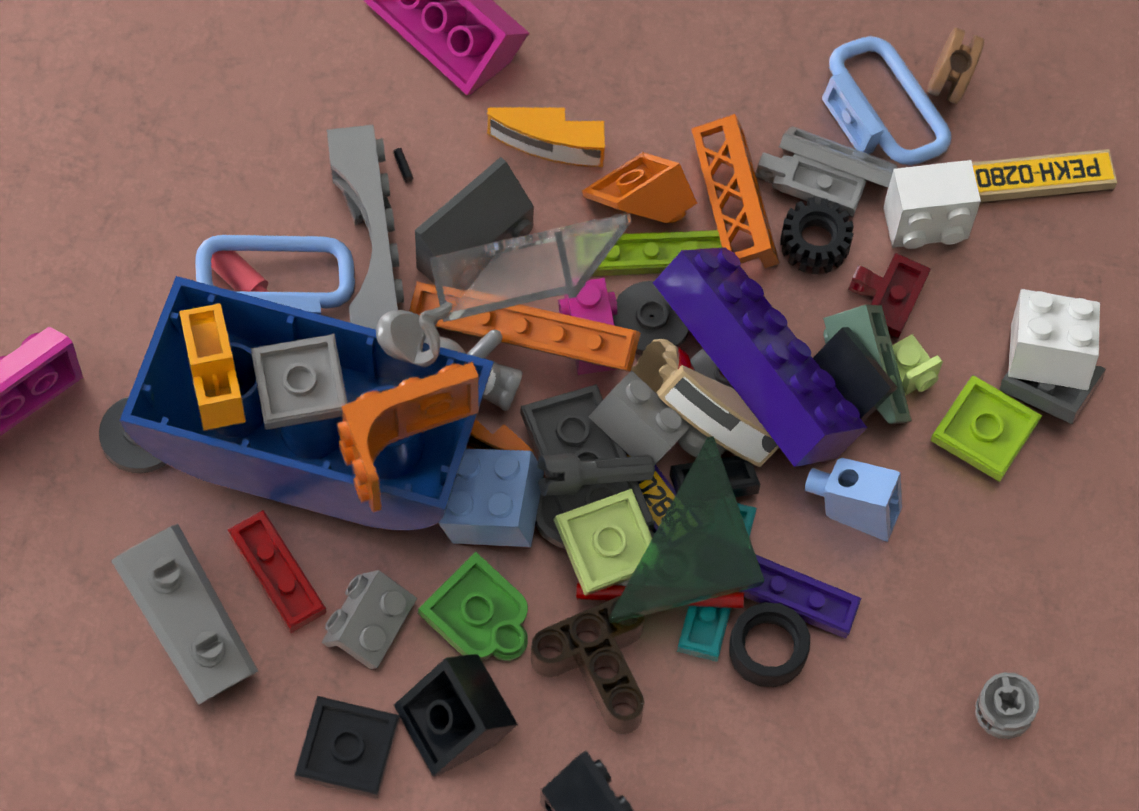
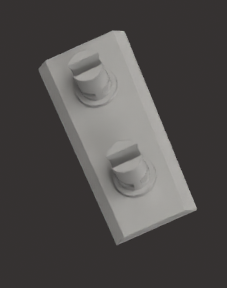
(185, 613)

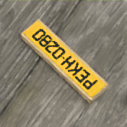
(1044, 175)

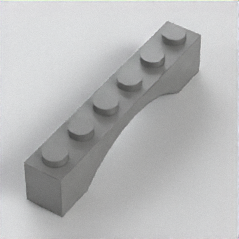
(356, 170)

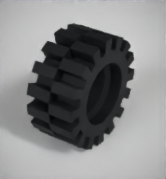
(823, 217)

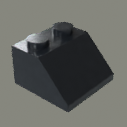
(455, 713)

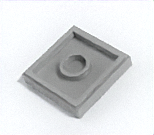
(299, 381)

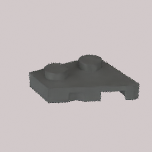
(1054, 399)

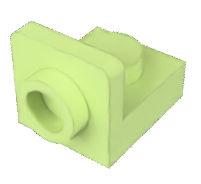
(915, 365)

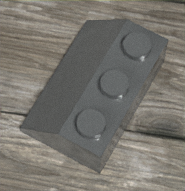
(481, 213)

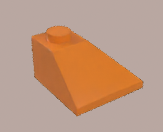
(646, 188)

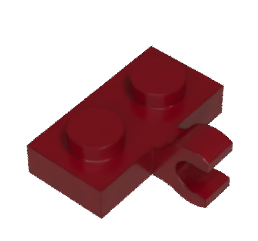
(894, 291)

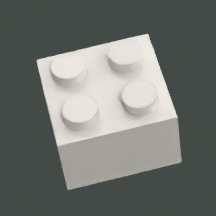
(931, 204)
(1054, 339)

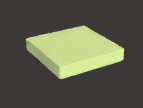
(604, 540)

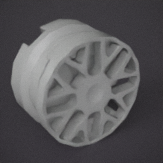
(1007, 704)

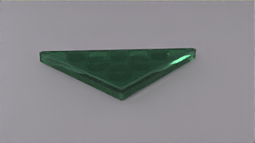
(697, 547)

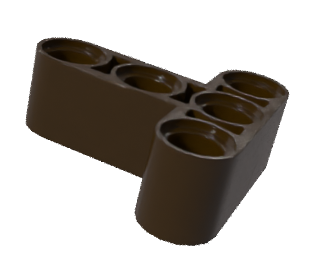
(593, 655)

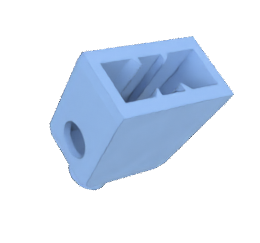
(859, 495)

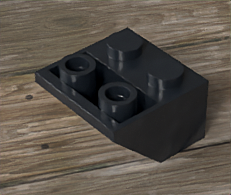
(582, 788)

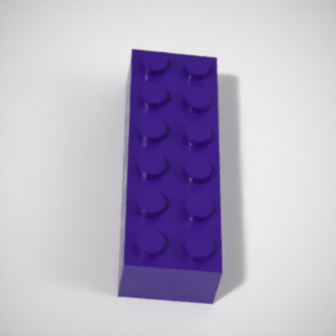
(760, 355)

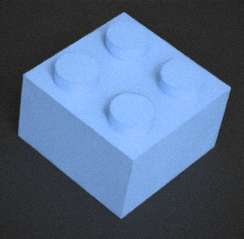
(494, 499)

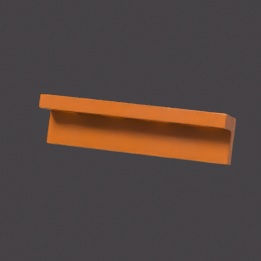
(748, 185)

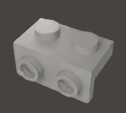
(369, 617)

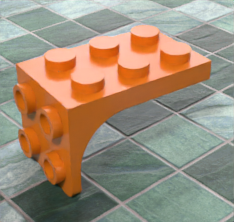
(401, 412)

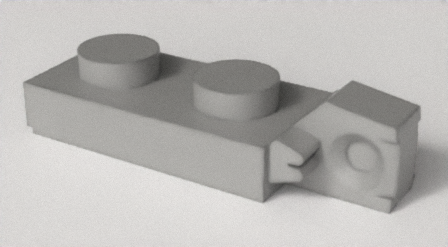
(811, 179)

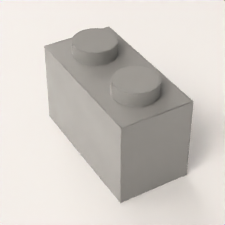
(639, 419)

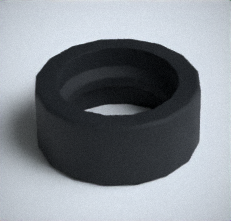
(770, 614)

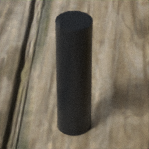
(403, 165)

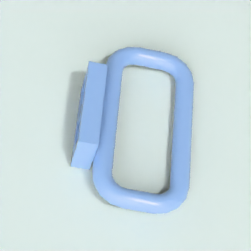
(860, 119)
(301, 300)

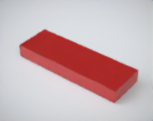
(277, 571)

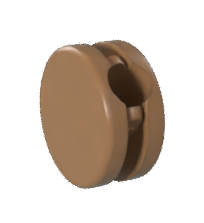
(956, 65)

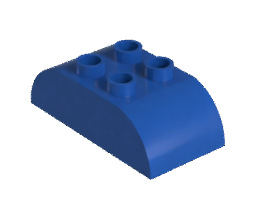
(302, 460)

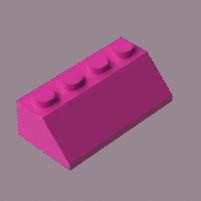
(459, 37)
(35, 375)

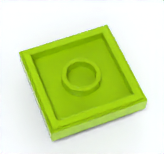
(986, 428)

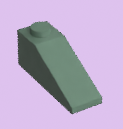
(871, 329)

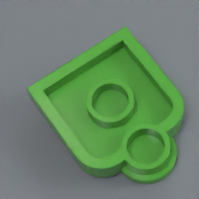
(479, 612)

